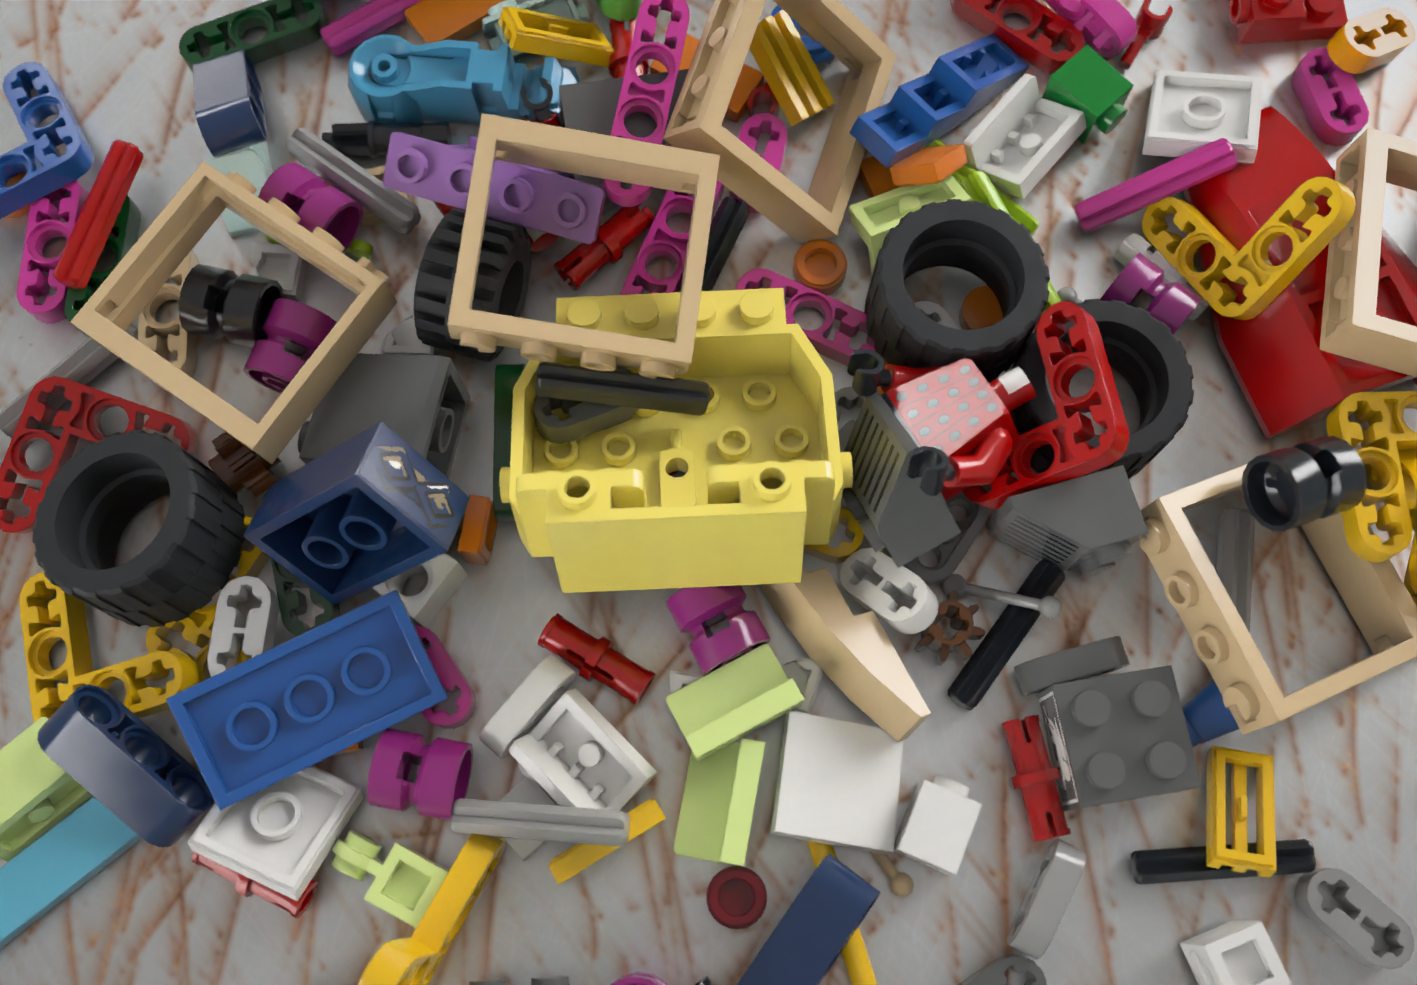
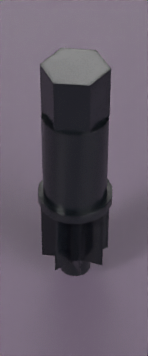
(374, 138)

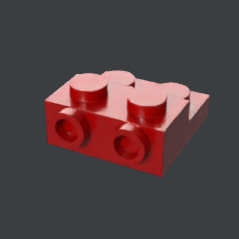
(1287, 19)

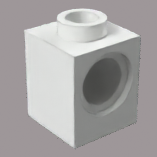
(443, 579)
(937, 825)
(1235, 955)

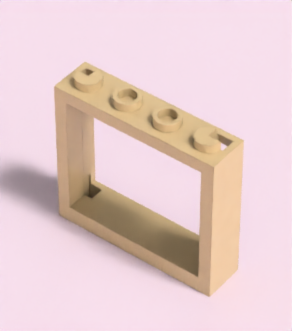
(709, 89)
(596, 157)
(164, 248)
(1353, 260)
(1218, 633)

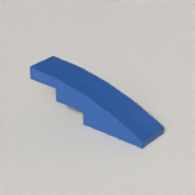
(939, 100)

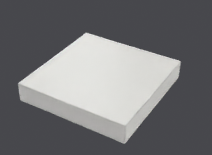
(1201, 108)
(837, 783)
(281, 830)

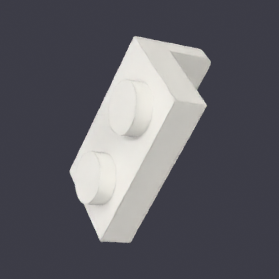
(1022, 138)
(581, 757)

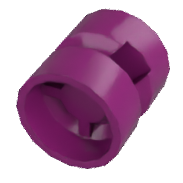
(315, 202)
(1172, 301)
(287, 327)
(703, 607)
(440, 780)

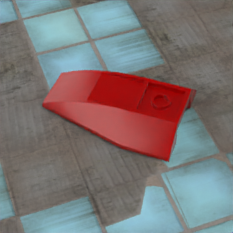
(1278, 350)

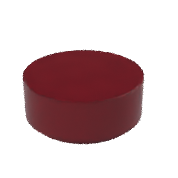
(736, 897)

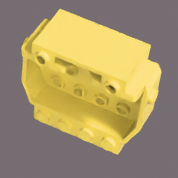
(756, 463)

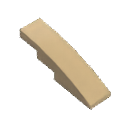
(850, 651)

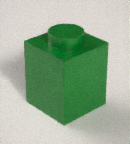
(1092, 87)

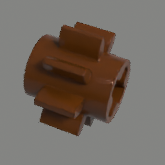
(241, 466)
(960, 619)

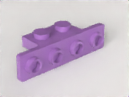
(518, 192)

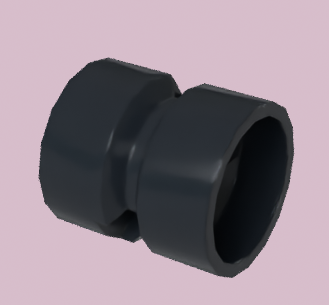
(222, 304)
(1304, 483)

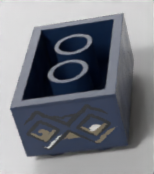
(358, 515)

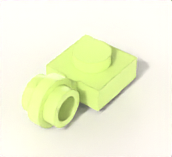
(402, 883)

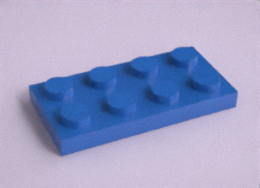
(307, 699)

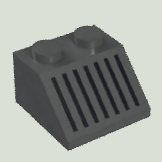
(894, 504)
(1074, 522)

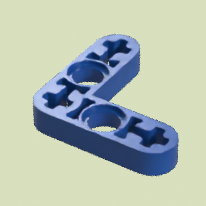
(39, 157)

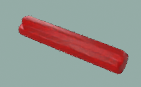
(98, 215)

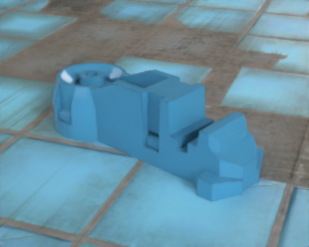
(446, 81)

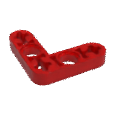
(1037, 53)
(78, 422)
(1072, 428)

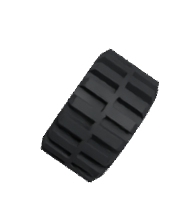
(499, 284)

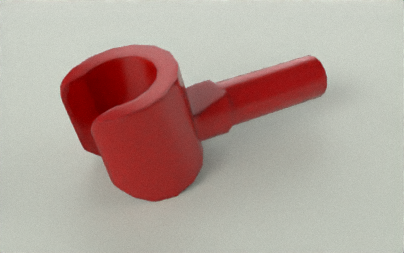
(1148, 27)
(763, 95)

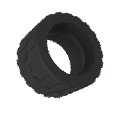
(968, 239)
(1149, 361)
(96, 500)

